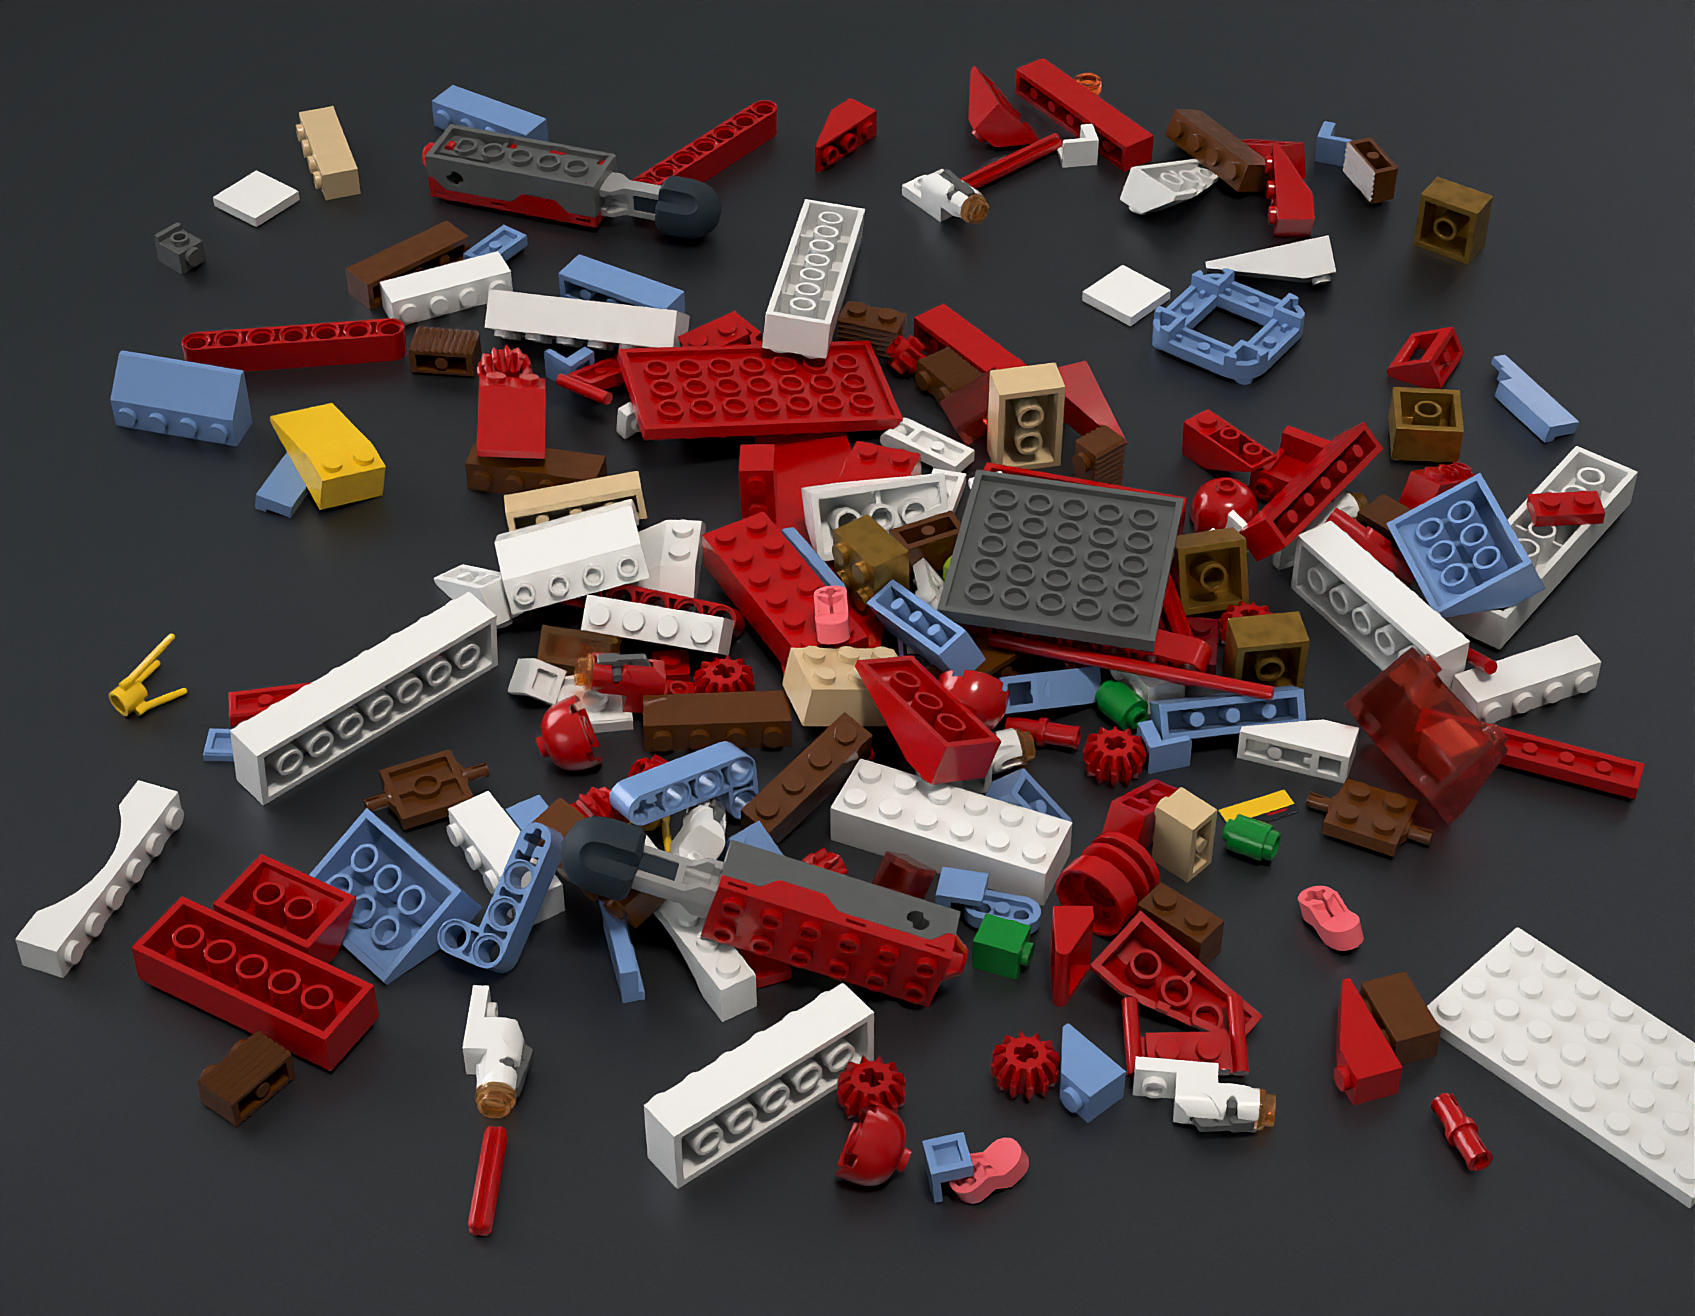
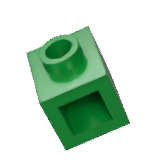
(1002, 946)

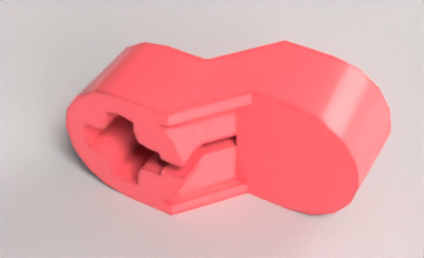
(832, 614)
(1331, 918)
(994, 1168)

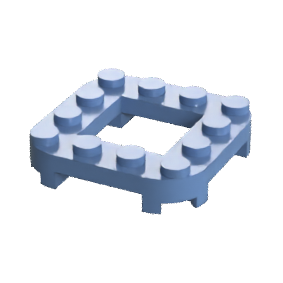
(1246, 360)

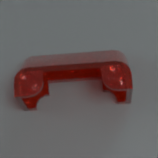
(1428, 733)

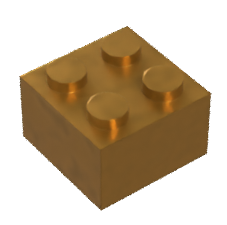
(1452, 220)
(1425, 424)
(868, 560)
(1210, 570)
(1266, 649)

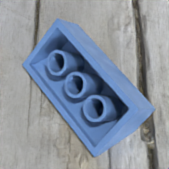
(180, 398)

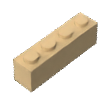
(328, 153)
(564, 500)

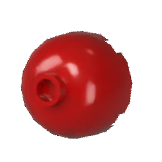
(1217, 499)
(979, 693)
(568, 736)
(874, 1147)

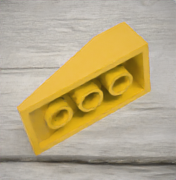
(330, 455)

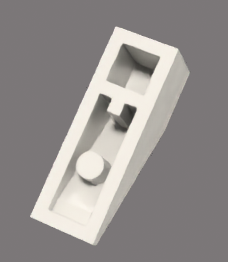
(483, 584)
(1305, 747)

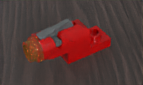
(627, 676)

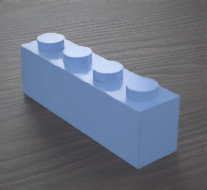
(479, 112)
(601, 282)
(925, 629)
(1225, 713)

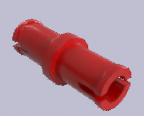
(1046, 732)
(1461, 1132)

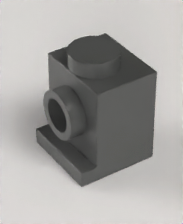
(179, 249)

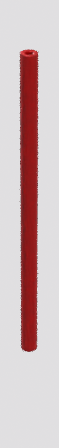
(1132, 666)

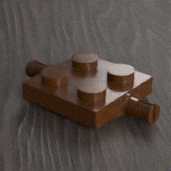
(425, 788)
(1370, 817)

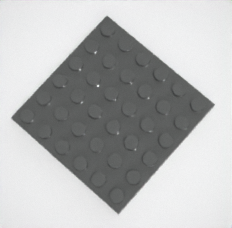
(1062, 560)

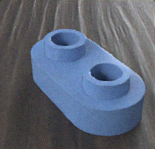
(1005, 906)

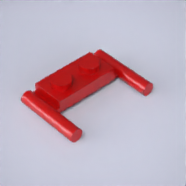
(594, 380)
(1208, 1047)

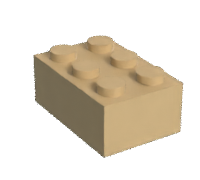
(1026, 416)
(826, 684)

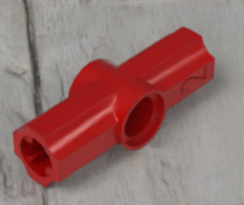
(1375, 544)

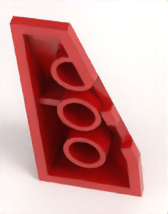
(994, 116)
(1167, 978)

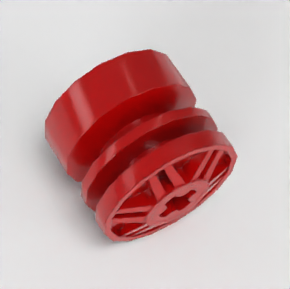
(1112, 878)

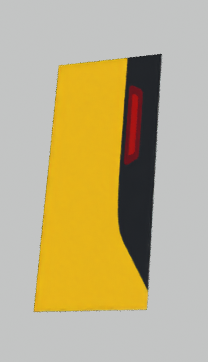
(1262, 808)

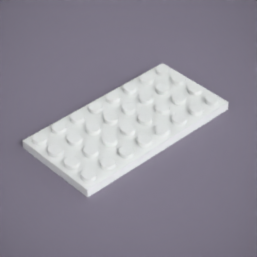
(1580, 1055)

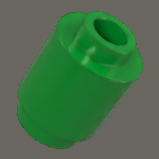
(1121, 704)
(1251, 838)

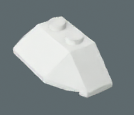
(673, 557)

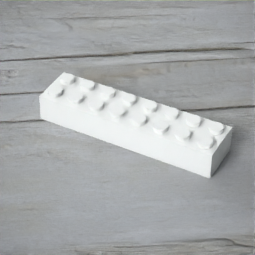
(813, 279)
(1555, 548)
(364, 698)

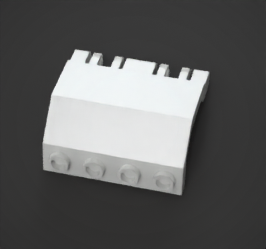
(571, 556)

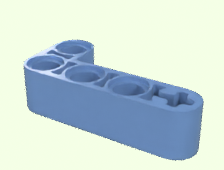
(684, 782)
(509, 895)

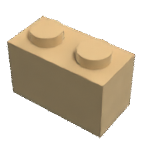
(1183, 834)

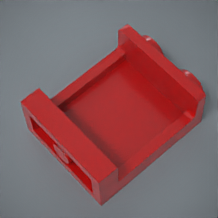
(1295, 452)

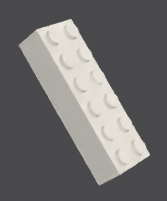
(582, 321)
(1371, 603)
(951, 828)
(757, 1085)

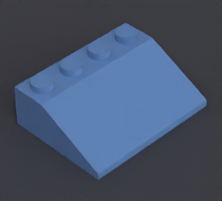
(1465, 552)
(397, 897)

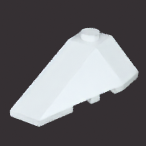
(1165, 185)
(1294, 262)
(887, 500)

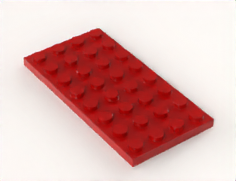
(756, 391)

